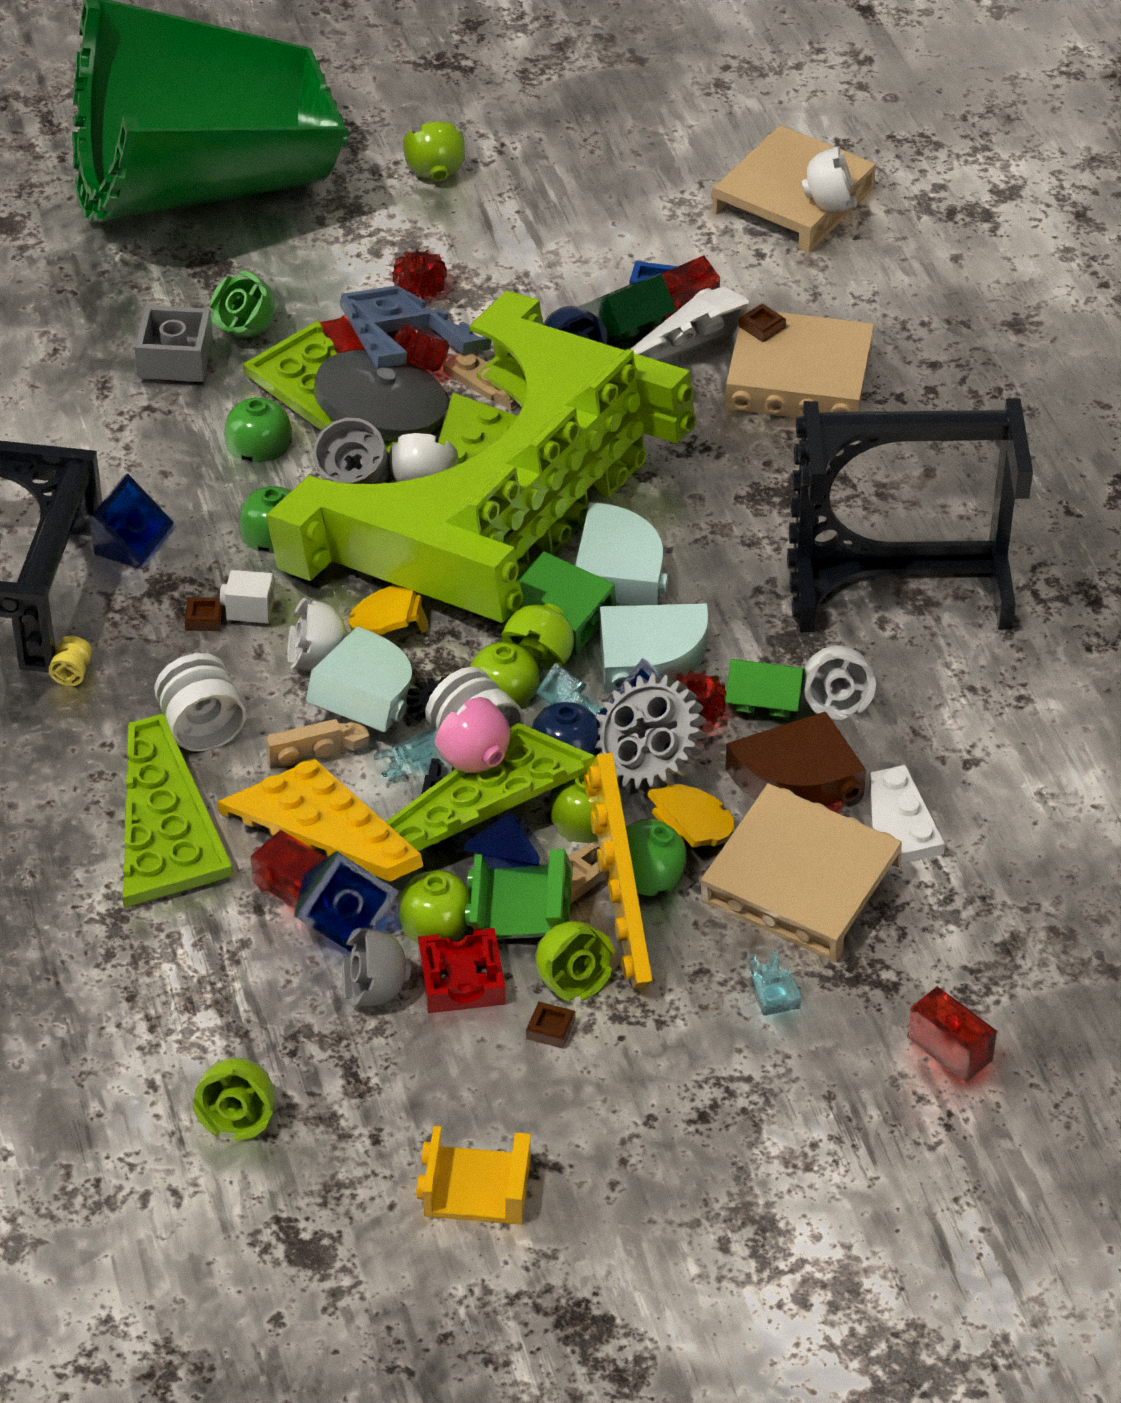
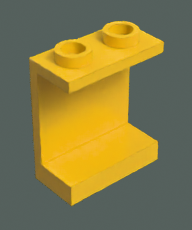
(475, 1181)

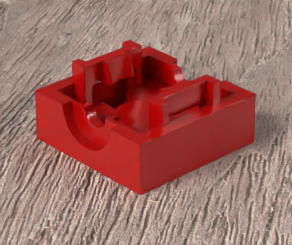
(462, 985)

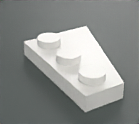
(901, 812)

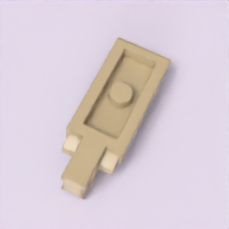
(314, 741)

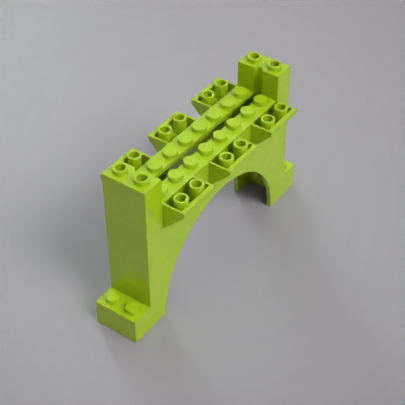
(471, 526)

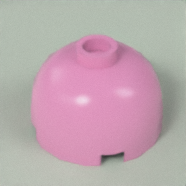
(474, 737)

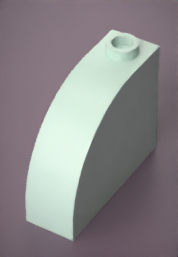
(625, 552)
(665, 635)
(363, 680)

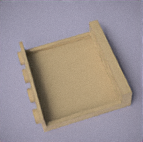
(772, 188)
(802, 362)
(799, 870)

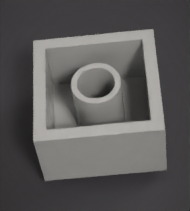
(173, 343)

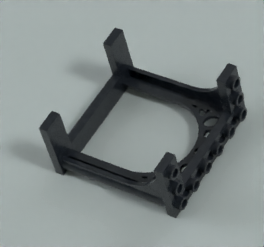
(75, 496)
(828, 564)

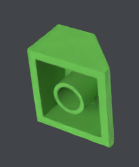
(764, 686)

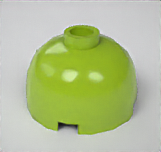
(435, 150)
(541, 632)
(511, 669)
(571, 811)
(434, 905)
(574, 960)
(235, 1098)

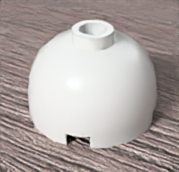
(829, 181)
(420, 456)
(314, 635)
(838, 682)

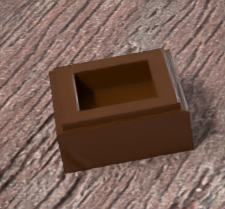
(762, 322)
(203, 614)
(550, 1024)

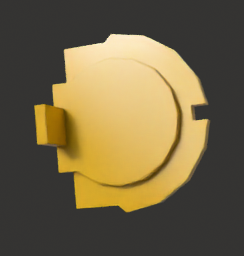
(388, 611)
(692, 814)

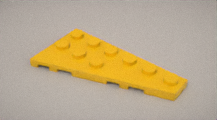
(324, 815)
(615, 860)

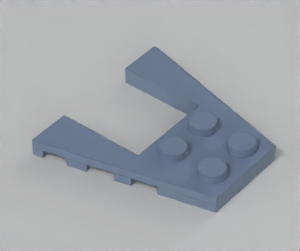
(387, 309)

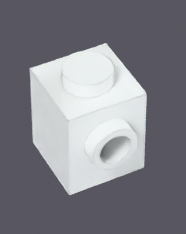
(248, 596)

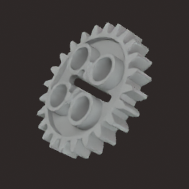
(651, 732)

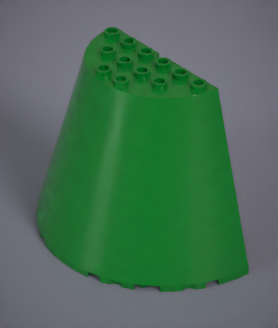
(193, 113)

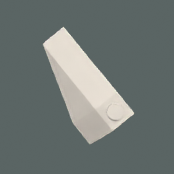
(700, 321)

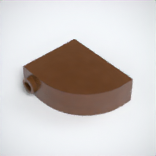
(799, 756)

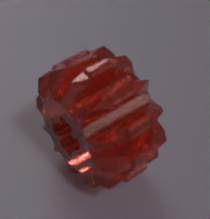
(420, 273)
(422, 347)
(708, 692)

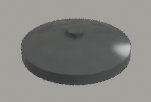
(391, 398)

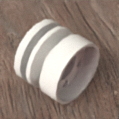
(465, 685)
(200, 702)

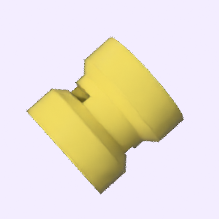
(70, 661)

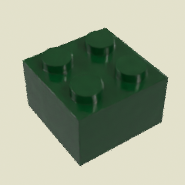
(633, 308)

